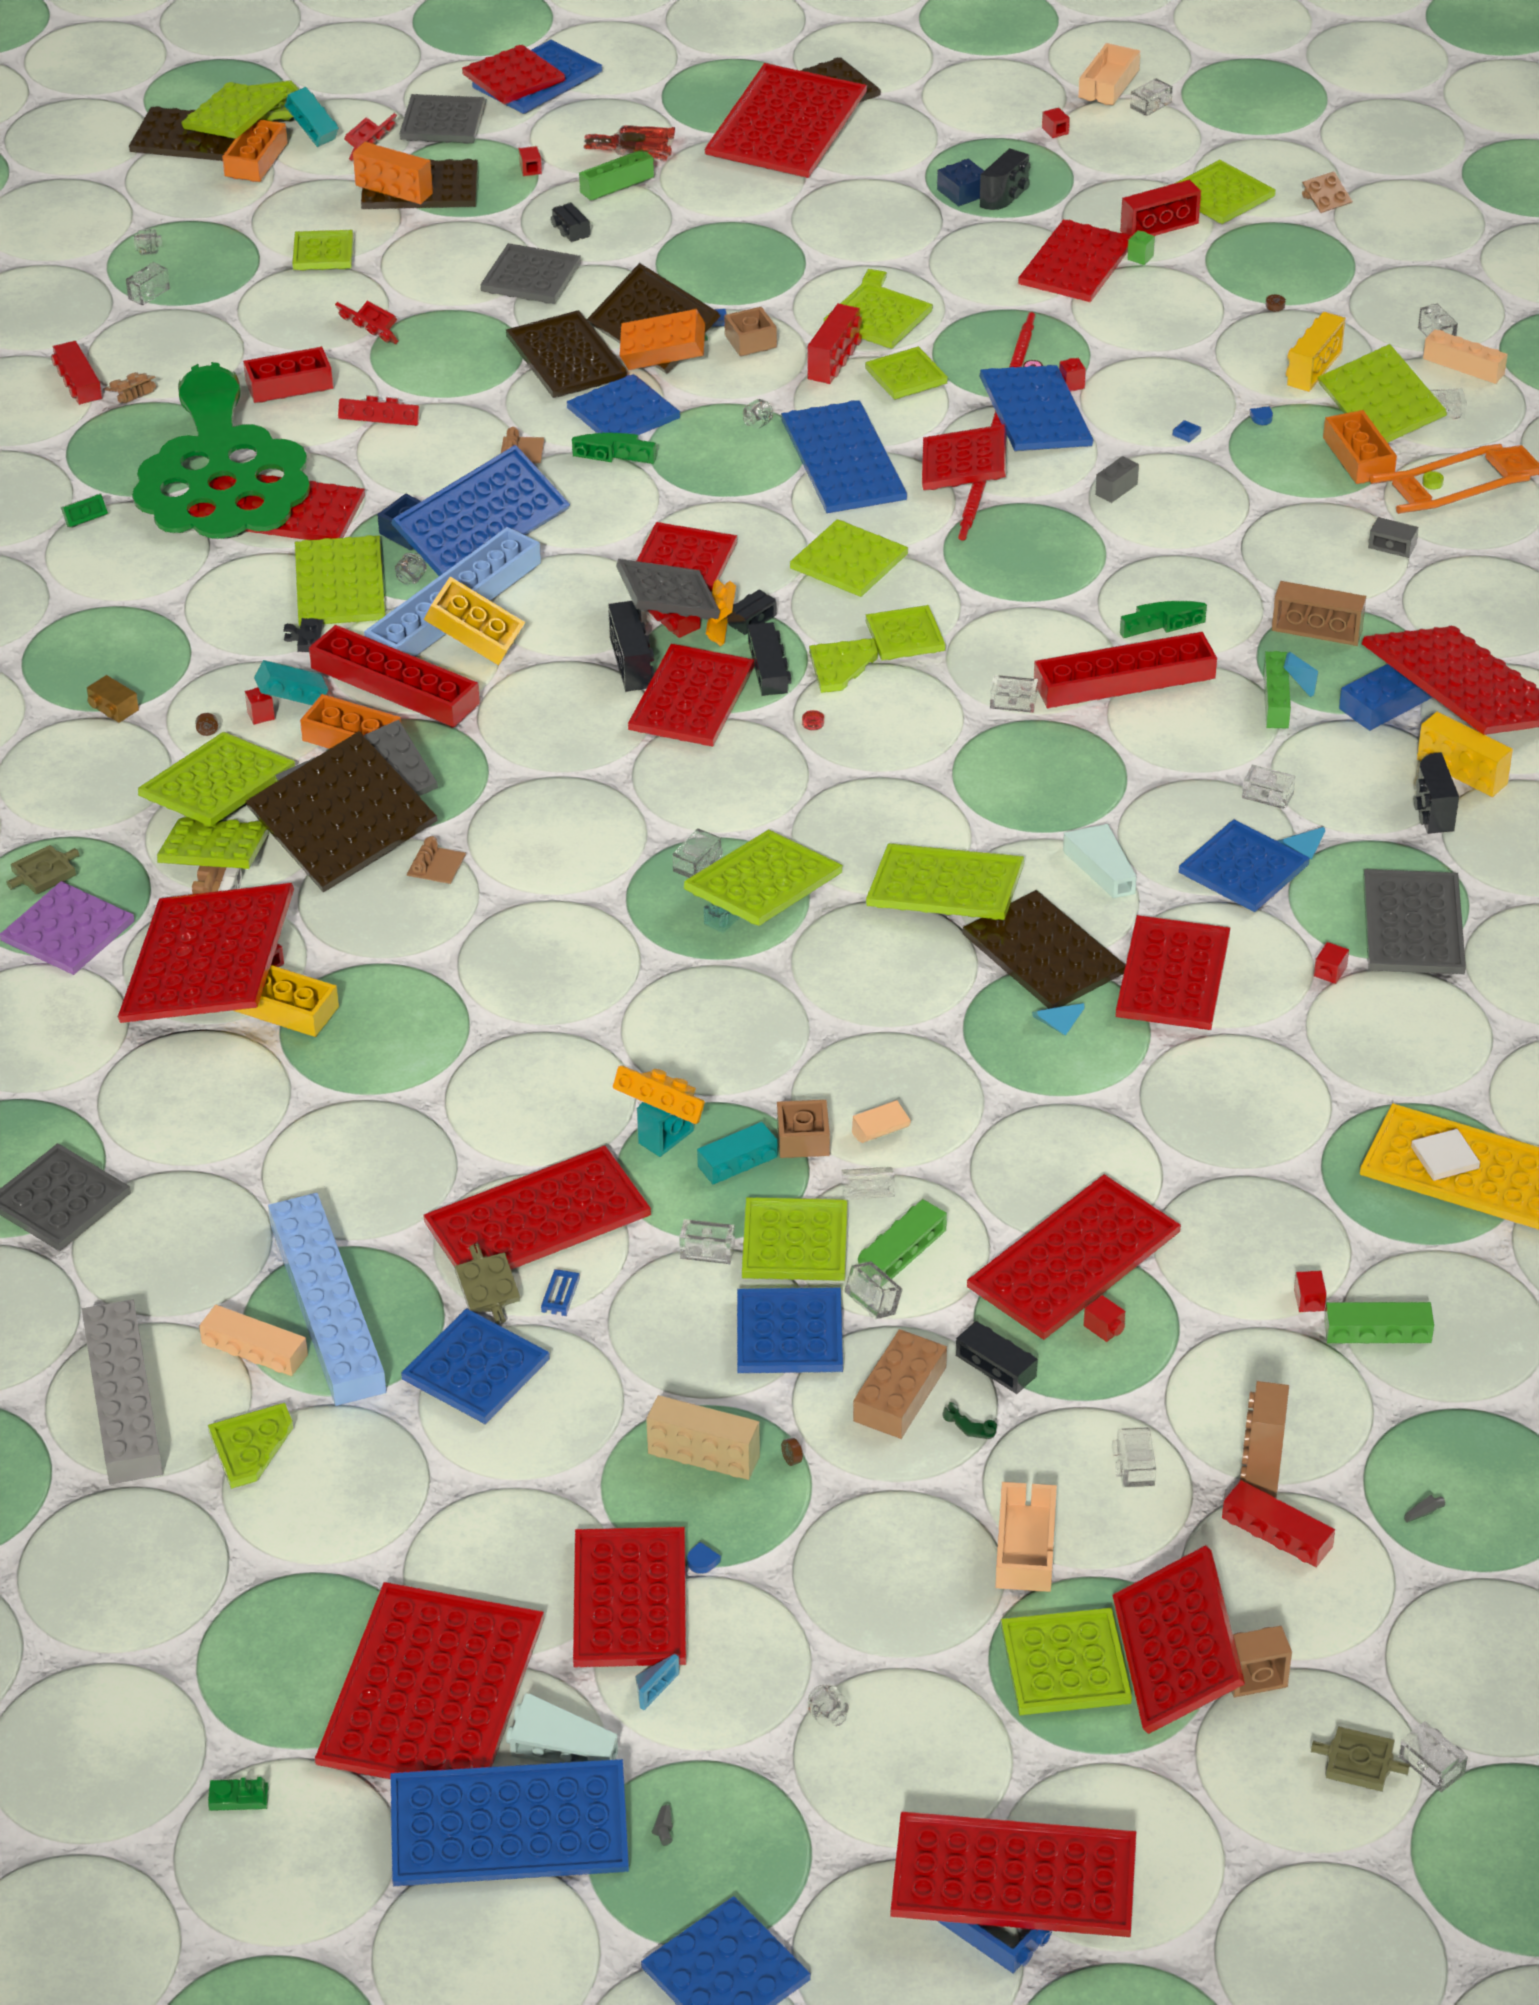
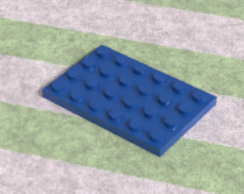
(574, 66)
(1036, 407)

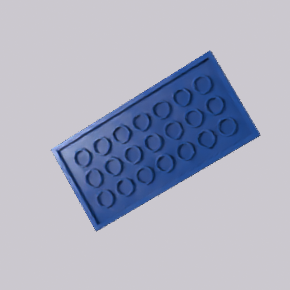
(843, 456)
(478, 507)
(508, 1822)

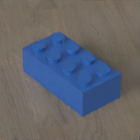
(1380, 697)

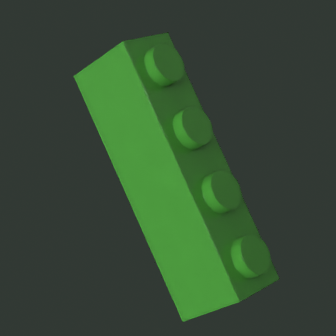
(616, 175)
(1276, 690)
(906, 1238)
(1379, 1322)

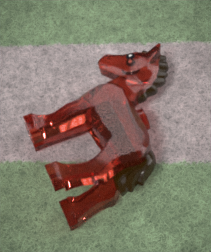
(634, 139)

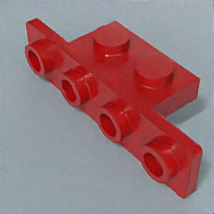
(368, 132)
(372, 318)
(378, 410)

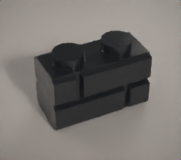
(570, 222)
(753, 609)

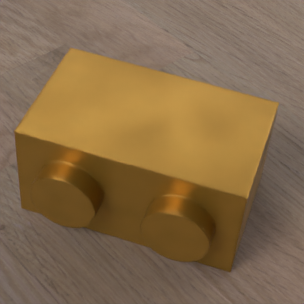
(112, 698)

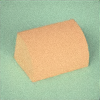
(879, 1122)

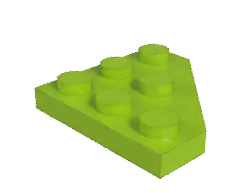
(840, 662)
(250, 1442)

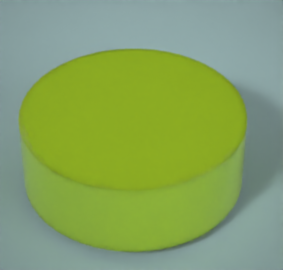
(1433, 480)

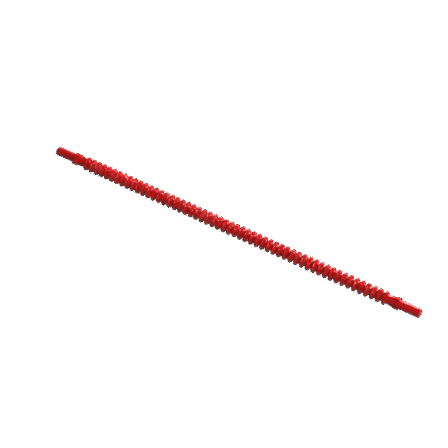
(977, 488)

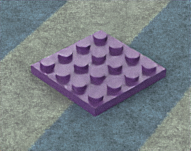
(67, 927)

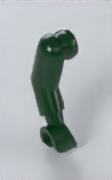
(971, 1429)

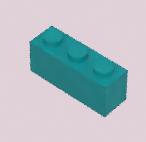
(311, 116)
(290, 683)
(737, 1153)

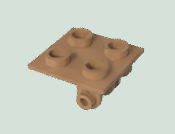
(1326, 192)
(132, 387)
(530, 446)
(435, 862)

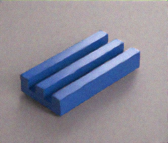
(556, 1306)

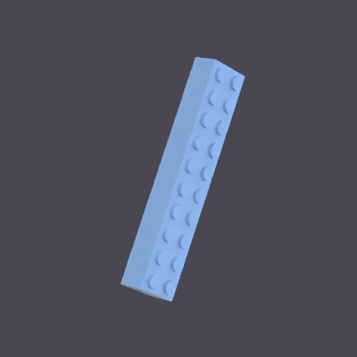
(485, 571)
(327, 1299)

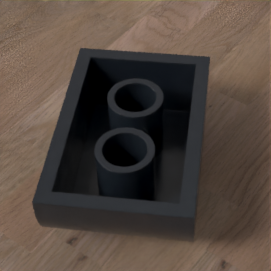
(1004, 180)
(1436, 795)

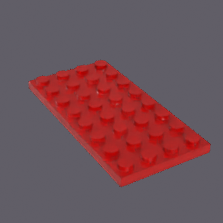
(319, 516)
(540, 1211)
(1073, 1256)
(1014, 1874)

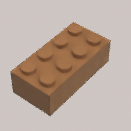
(1319, 613)
(900, 1384)
(1265, 1436)

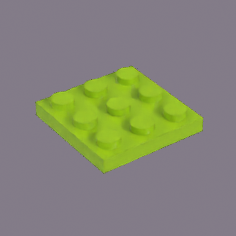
(322, 250)
(906, 372)
(905, 632)

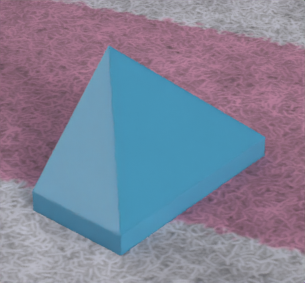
(1302, 672)
(1306, 842)
(1060, 1018)
(656, 1679)

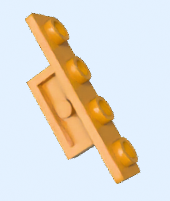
(724, 599)
(661, 1092)

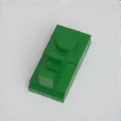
(84, 510)
(238, 1794)

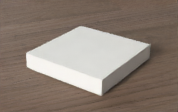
(1445, 1154)

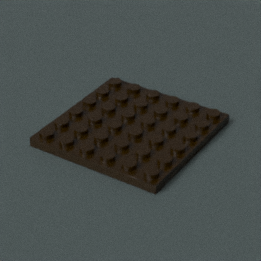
(341, 811)

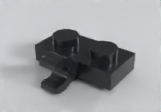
(309, 632)

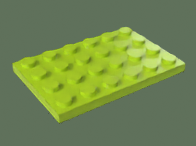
(1385, 391)
(340, 579)
(215, 778)
(763, 877)
(945, 881)

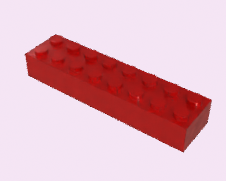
(1125, 669)
(394, 675)

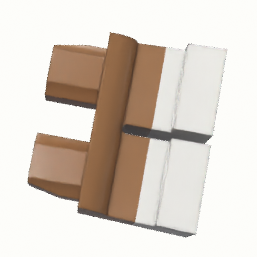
(216, 879)

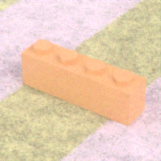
(1465, 356)
(253, 1340)

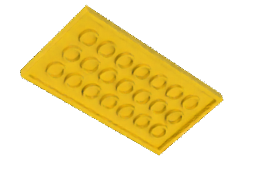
(1501, 1187)

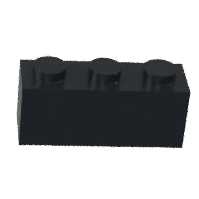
(996, 1357)

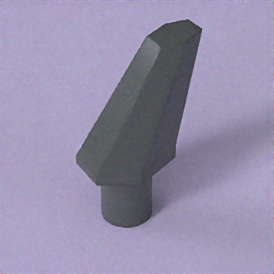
(1424, 1508)
(663, 1825)

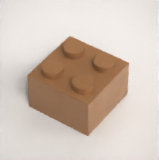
(750, 331)
(803, 1128)
(1263, 1660)

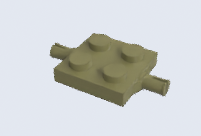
(43, 869)
(487, 1283)
(1360, 1758)

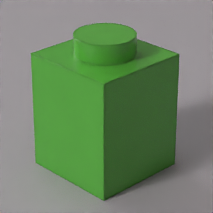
(1141, 247)

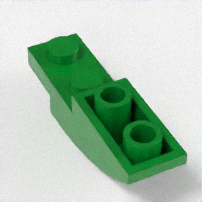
(613, 445)
(1165, 615)

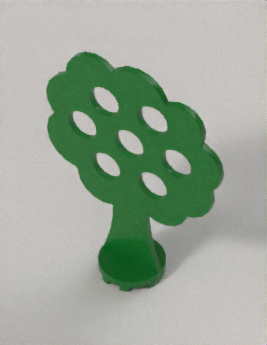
(210, 398)

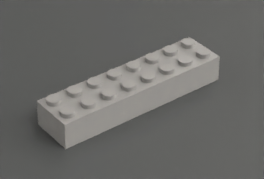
(121, 1392)

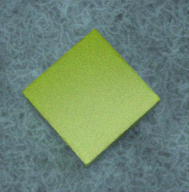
(875, 277)

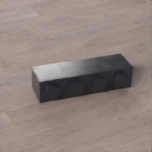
(768, 659)

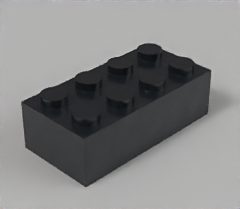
(630, 645)

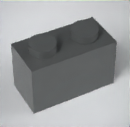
(1117, 479)
(1393, 537)

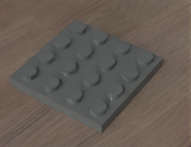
(442, 118)
(530, 273)
(667, 589)
(60, 1196)

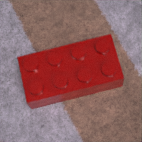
(1161, 209)
(834, 343)
(288, 374)

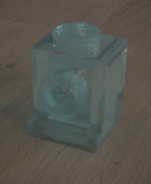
(718, 918)

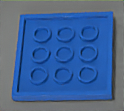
(623, 407)
(1244, 865)
(789, 1330)
(475, 1366)
(726, 1962)

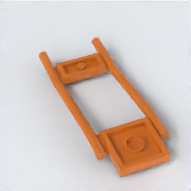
(1511, 462)

